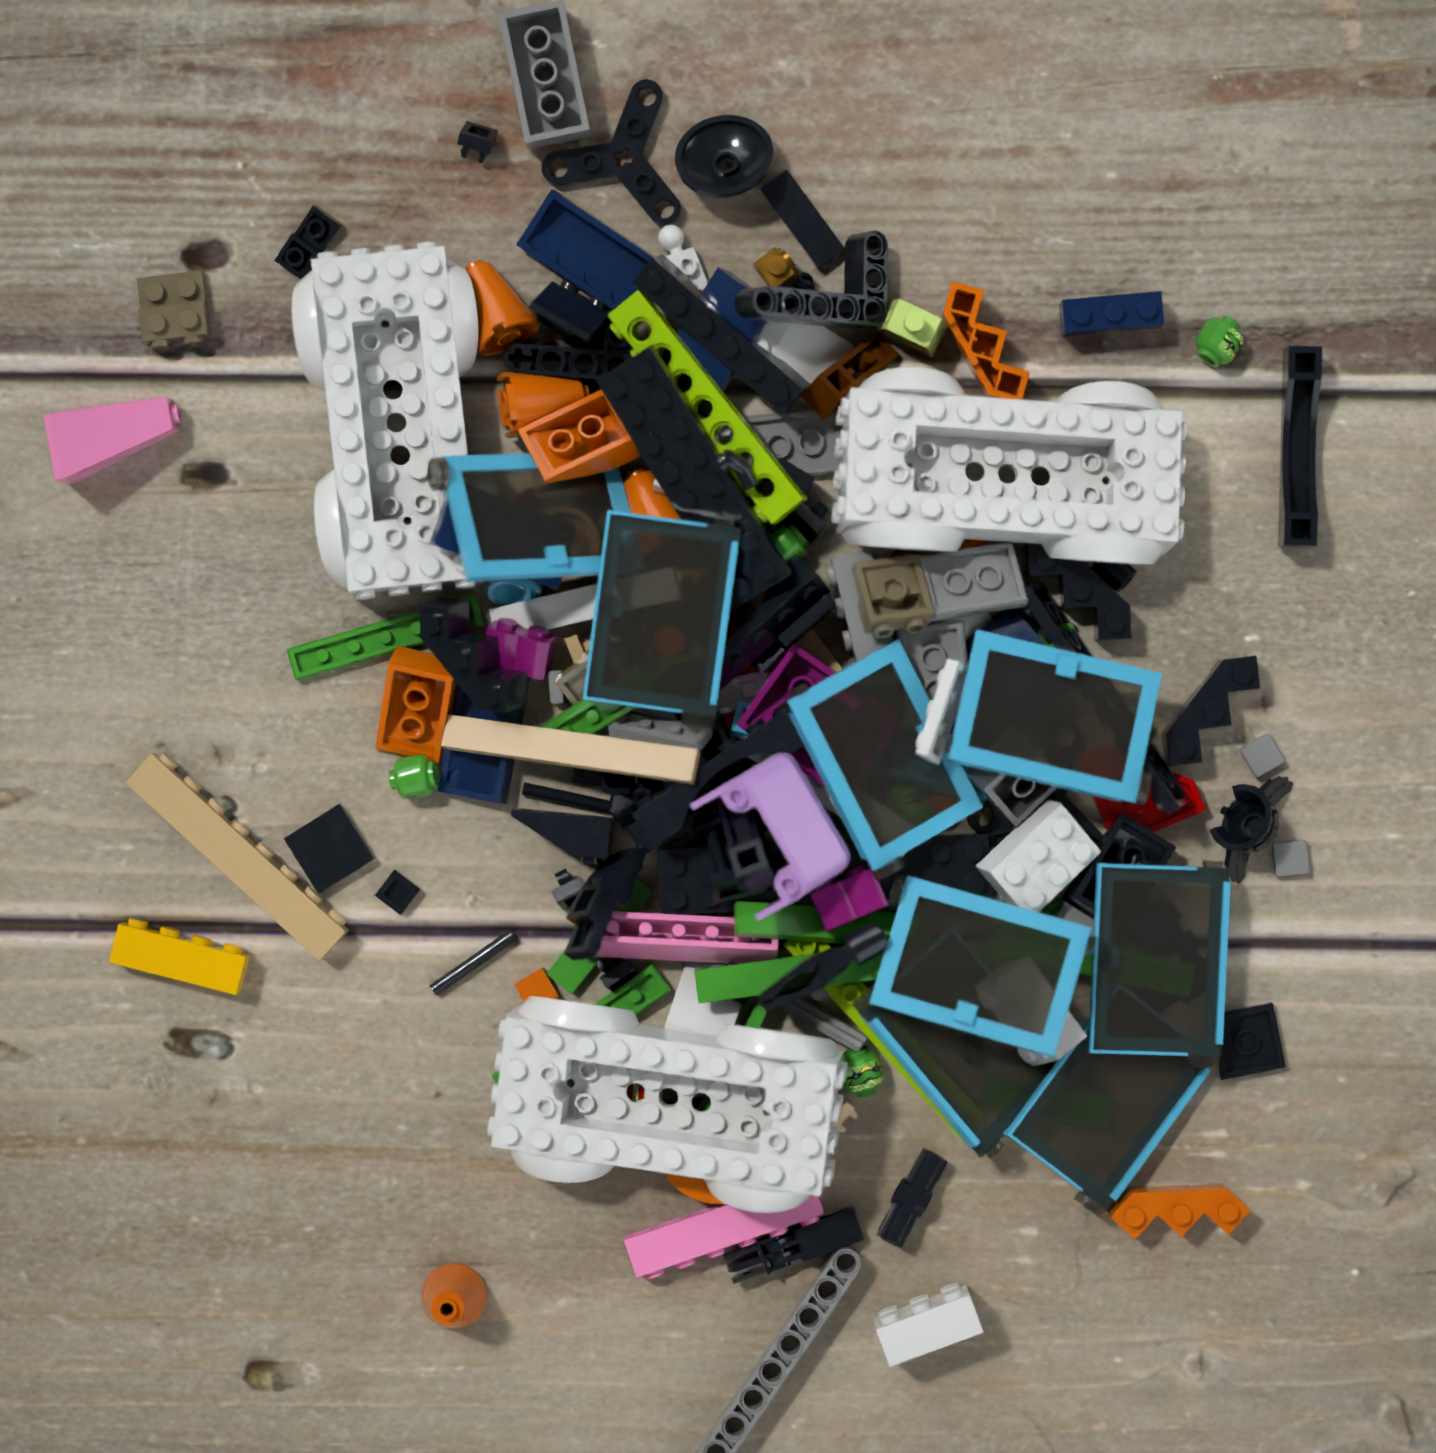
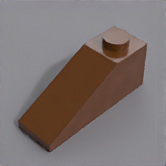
(848, 372)

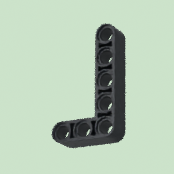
(859, 306)

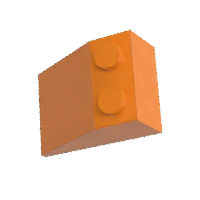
(579, 440)
(415, 704)

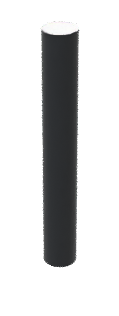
(566, 797)
(473, 962)

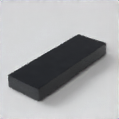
(802, 219)

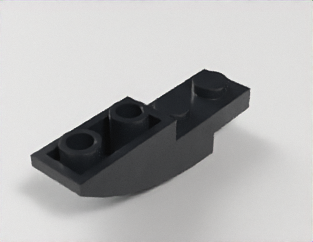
(603, 891)

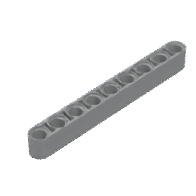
(778, 1354)

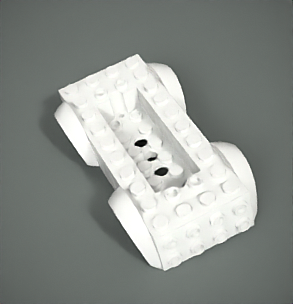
(354, 330)
(1103, 443)
(571, 1118)

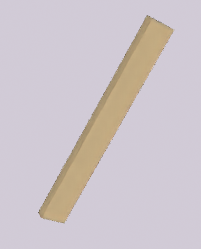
(571, 749)

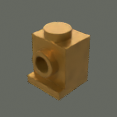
(776, 268)

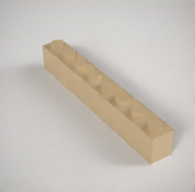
(237, 856)

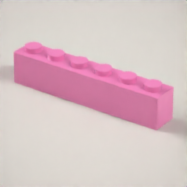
(681, 939)
(709, 1233)

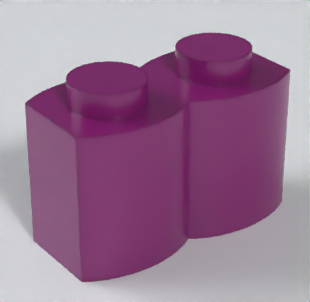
(523, 648)
(849, 898)

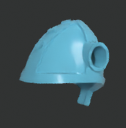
(513, 591)

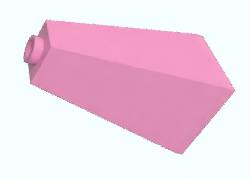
(100, 436)

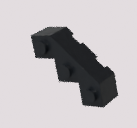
(1083, 589)
(470, 656)
(1207, 708)

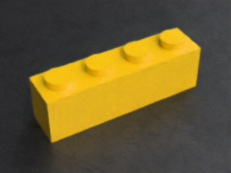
(179, 957)

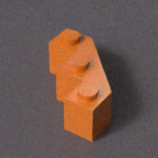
(981, 344)
(1178, 1207)

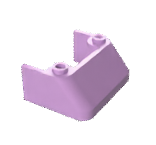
(795, 821)

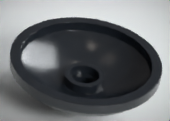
(721, 145)

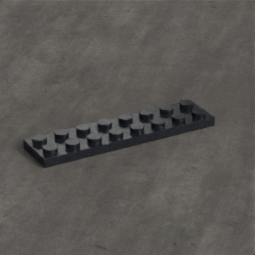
(685, 467)
(1167, 791)

